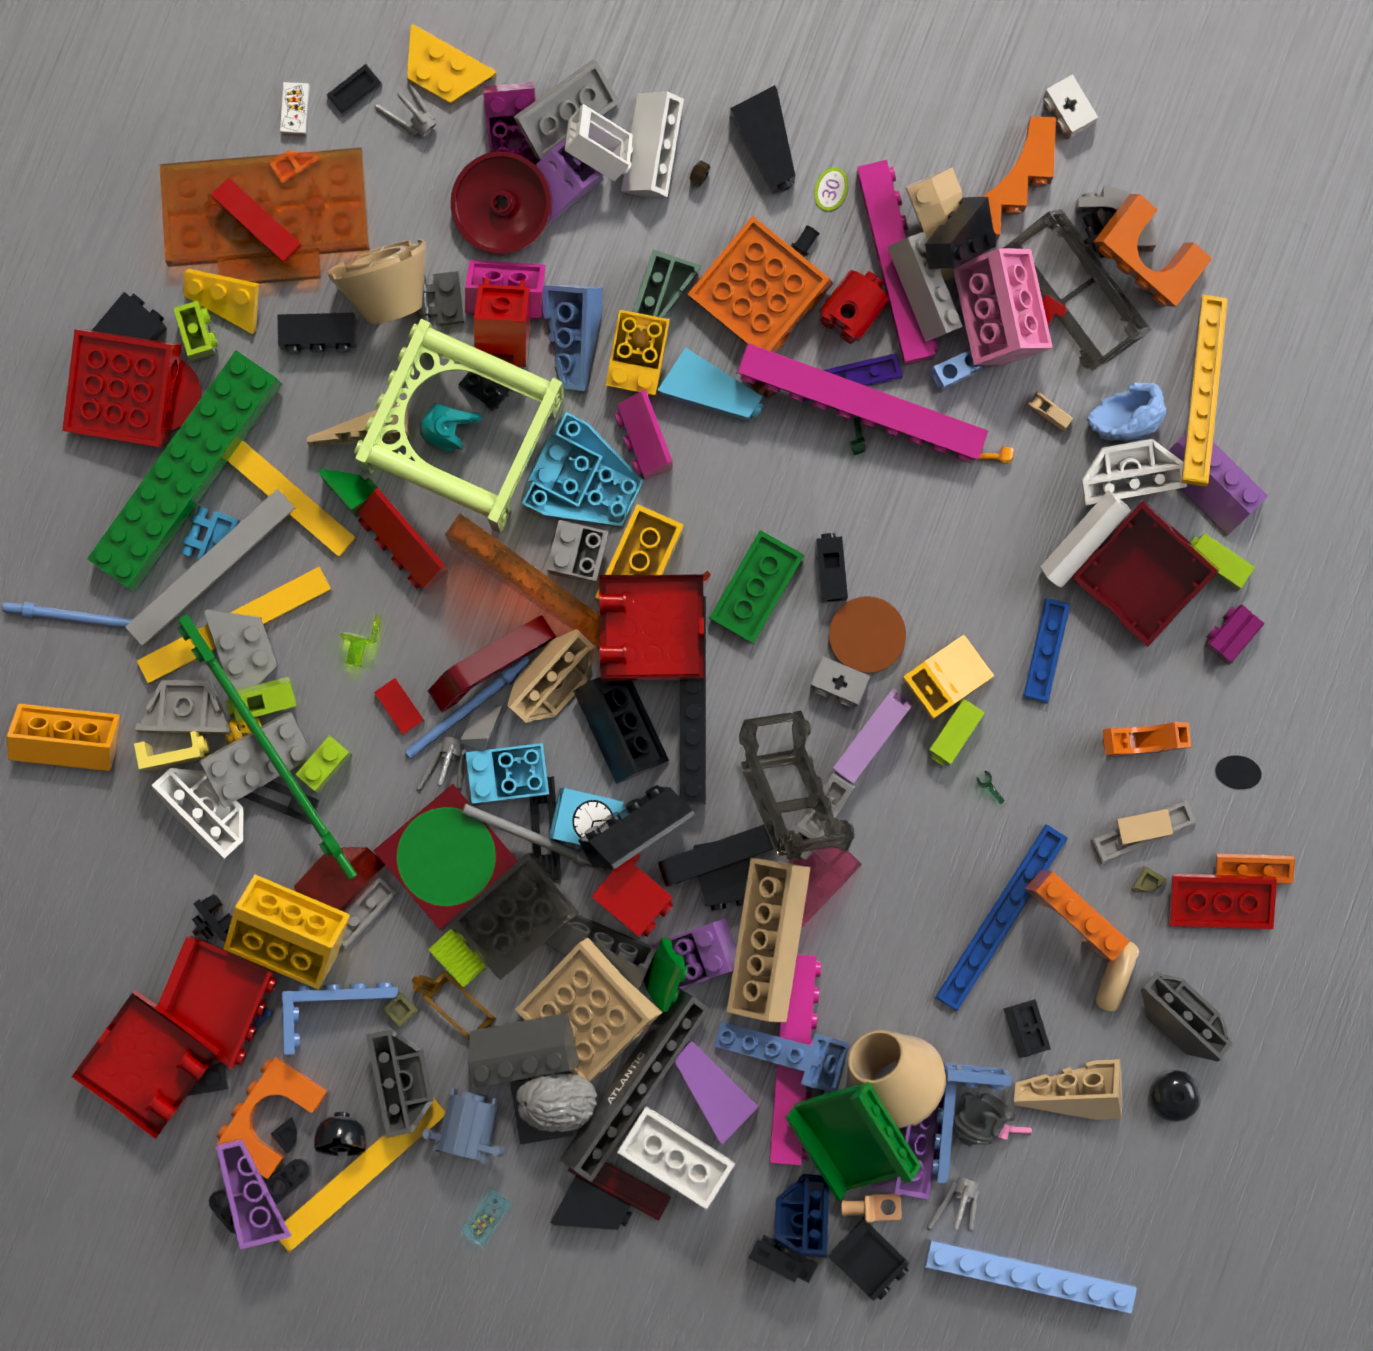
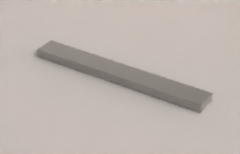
(210, 567)

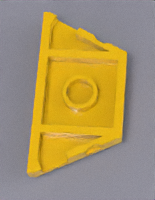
(442, 67)

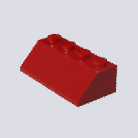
(401, 540)

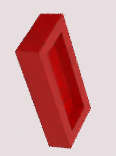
(399, 706)

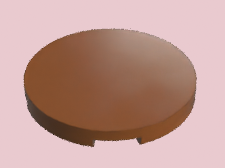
(867, 634)

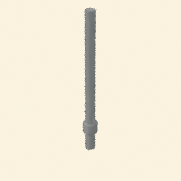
(577, 855)

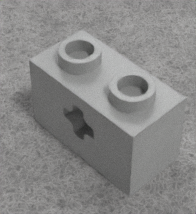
(832, 670)

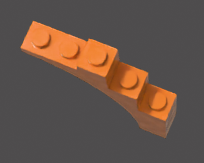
(1033, 166)

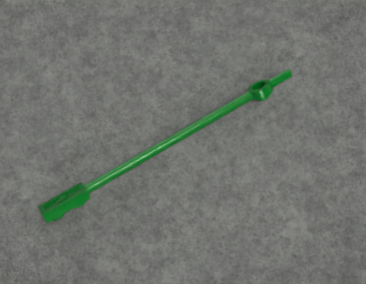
(203, 653)

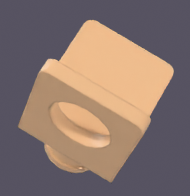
(872, 1207)

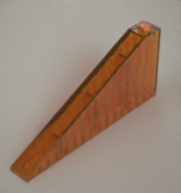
(522, 577)

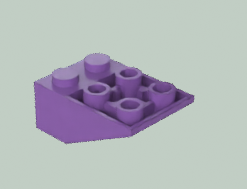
(567, 178)
(705, 951)

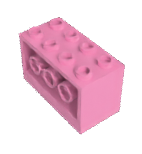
(1002, 307)

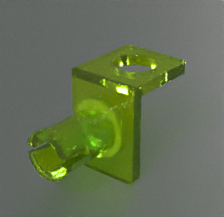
(358, 642)

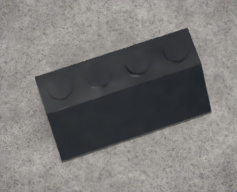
(621, 727)
(635, 827)

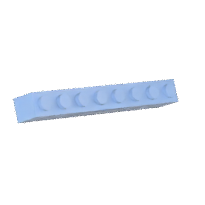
(1030, 1276)

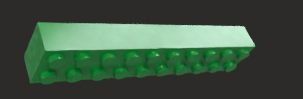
(184, 471)

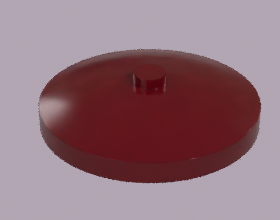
(501, 202)

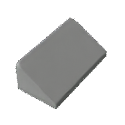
(481, 726)

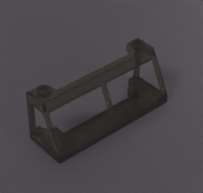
(1133, 322)

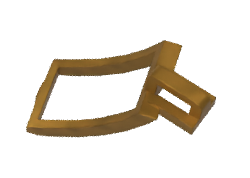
(434, 986)

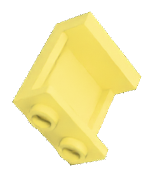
(149, 762)

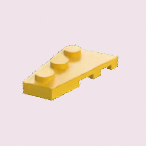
(224, 296)

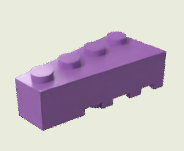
(250, 1202)

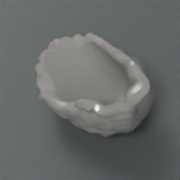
(556, 1102)

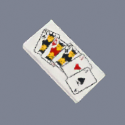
(294, 108)

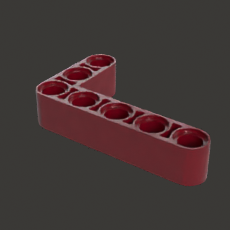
(489, 661)

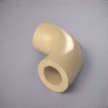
(1117, 978)

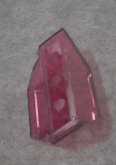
(828, 873)

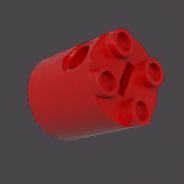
(858, 296)

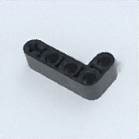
(225, 1214)

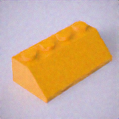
(63, 737)

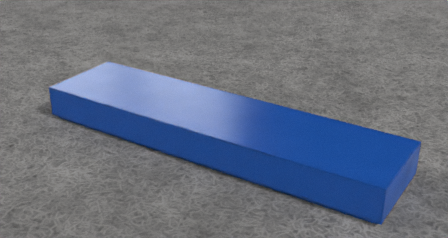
(1046, 650)

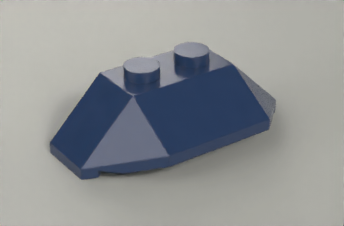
(803, 1217)

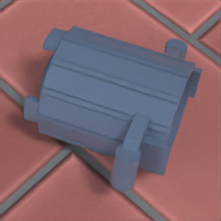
(467, 1127)

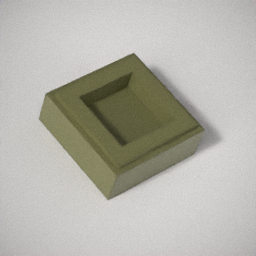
(399, 1009)

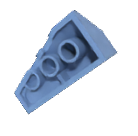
(574, 325)

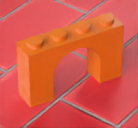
(1120, 240)
(1096, 930)
(277, 1079)

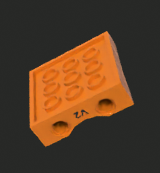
(760, 287)

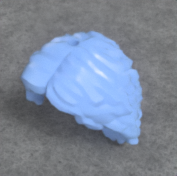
(1129, 413)

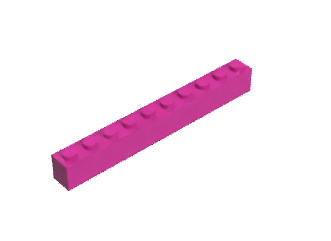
(862, 402)

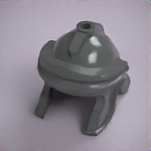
(981, 1119)

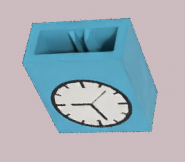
(578, 812)

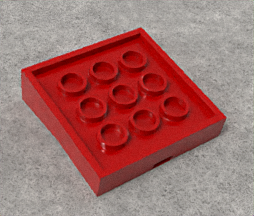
(121, 387)
(651, 627)
(145, 1063)

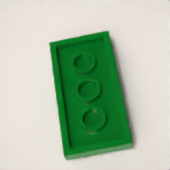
(756, 587)

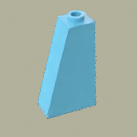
(709, 388)

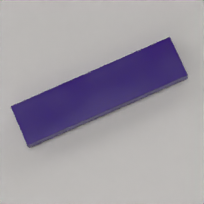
(870, 371)

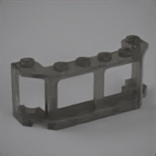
(837, 832)

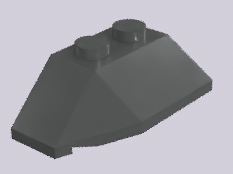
(1185, 1017)
(400, 1081)

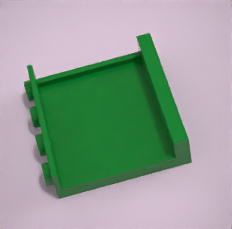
(852, 1139)

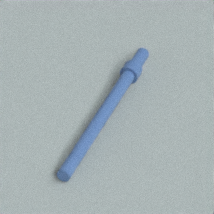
(29, 610)
(508, 676)

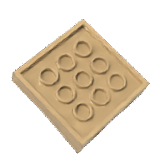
(600, 1004)

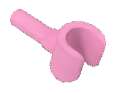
(1007, 1128)

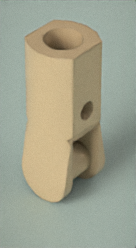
(1054, 414)

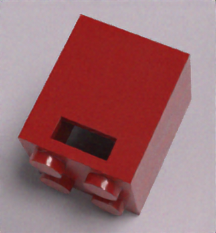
(503, 321)
(633, 898)

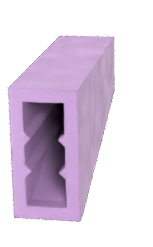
(872, 736)

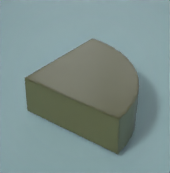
(1148, 880)

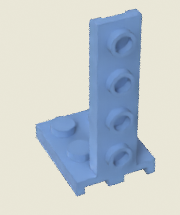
(330, 993)
(821, 1061)
(969, 1077)

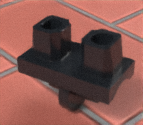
(1094, 225)
(207, 908)

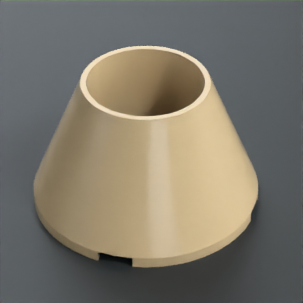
(384, 281)
(912, 1087)

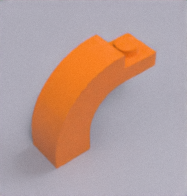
(1146, 739)

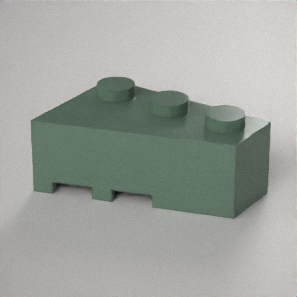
(663, 283)

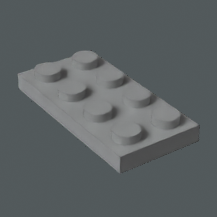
(547, 118)
(245, 766)

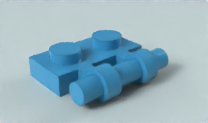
(217, 527)

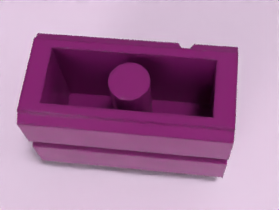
(1234, 634)

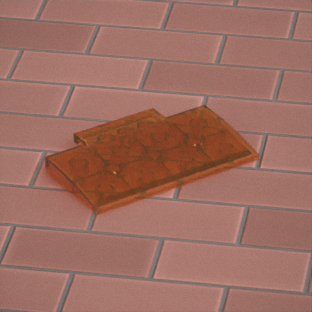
(318, 206)

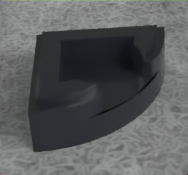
(286, 1135)

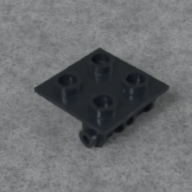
(484, 390)

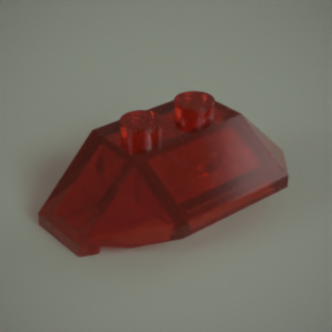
(330, 885)

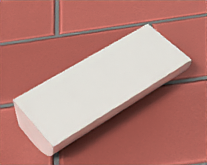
(653, 143)
(1085, 539)

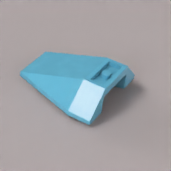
(580, 476)

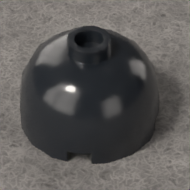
(1174, 1095)
(340, 1135)

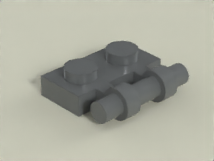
(448, 299)

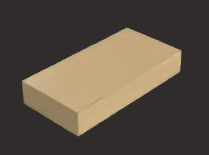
(1144, 826)

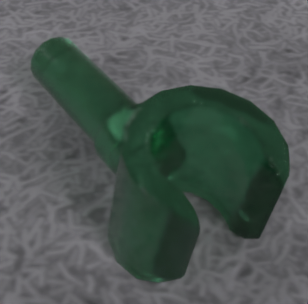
(859, 445)
(991, 788)

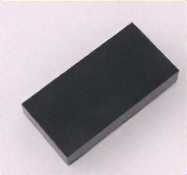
(354, 89)

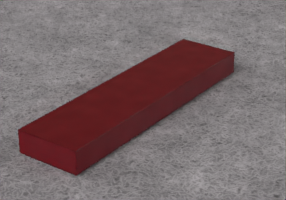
(629, 1190)

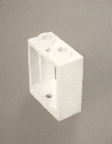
(591, 124)

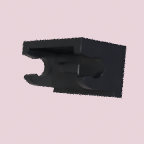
(1027, 1028)

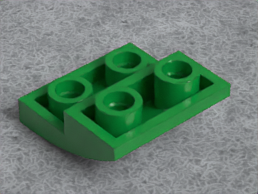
(665, 975)

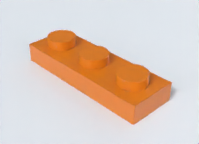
(1256, 865)

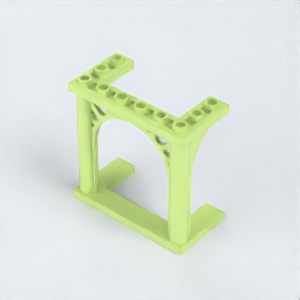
(377, 455)

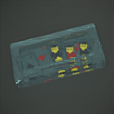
(486, 1217)

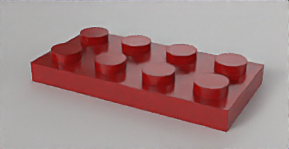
(1222, 901)

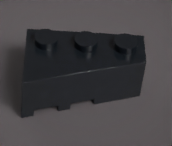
(963, 236)

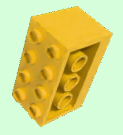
(286, 931)

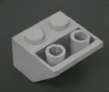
(577, 551)

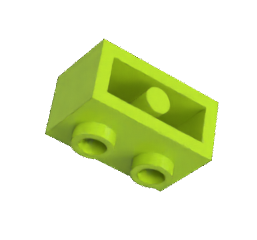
(194, 330)

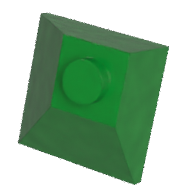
(348, 488)

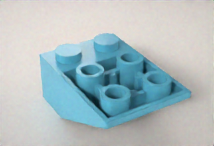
(507, 774)

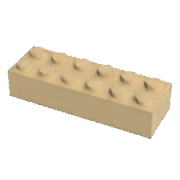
(768, 940)

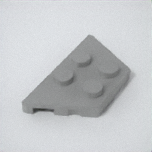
(241, 647)
(184, 708)

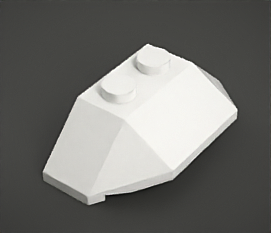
(1132, 471)
(196, 806)

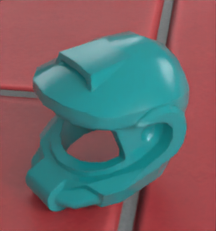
(440, 425)

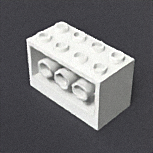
(676, 1157)

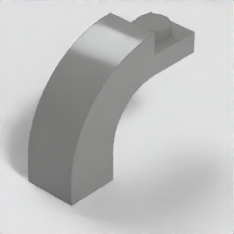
(1112, 199)
(838, 792)

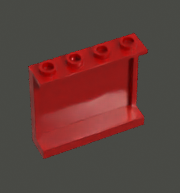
(218, 996)

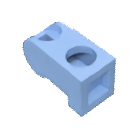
(953, 371)

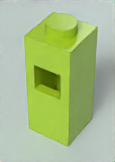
(1233, 569)
(265, 698)
(955, 733)

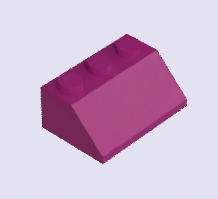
(506, 274)
(644, 436)

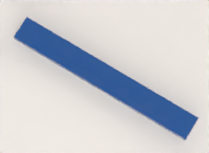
(999, 919)

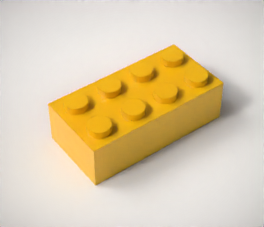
(645, 544)

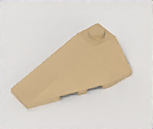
(933, 201)
(354, 430)
(1083, 1092)

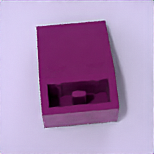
(501, 106)

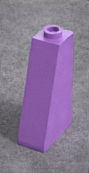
(716, 1094)

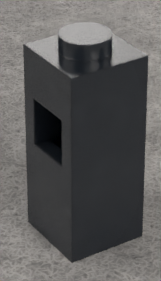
(831, 568)

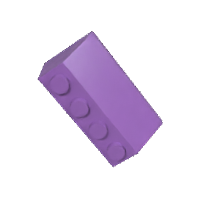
(1229, 493)
(921, 1141)

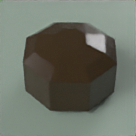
(699, 173)

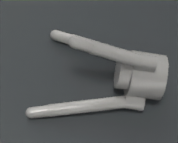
(422, 122)
(450, 750)
(965, 1191)

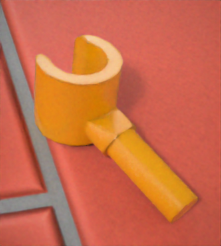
(1005, 456)

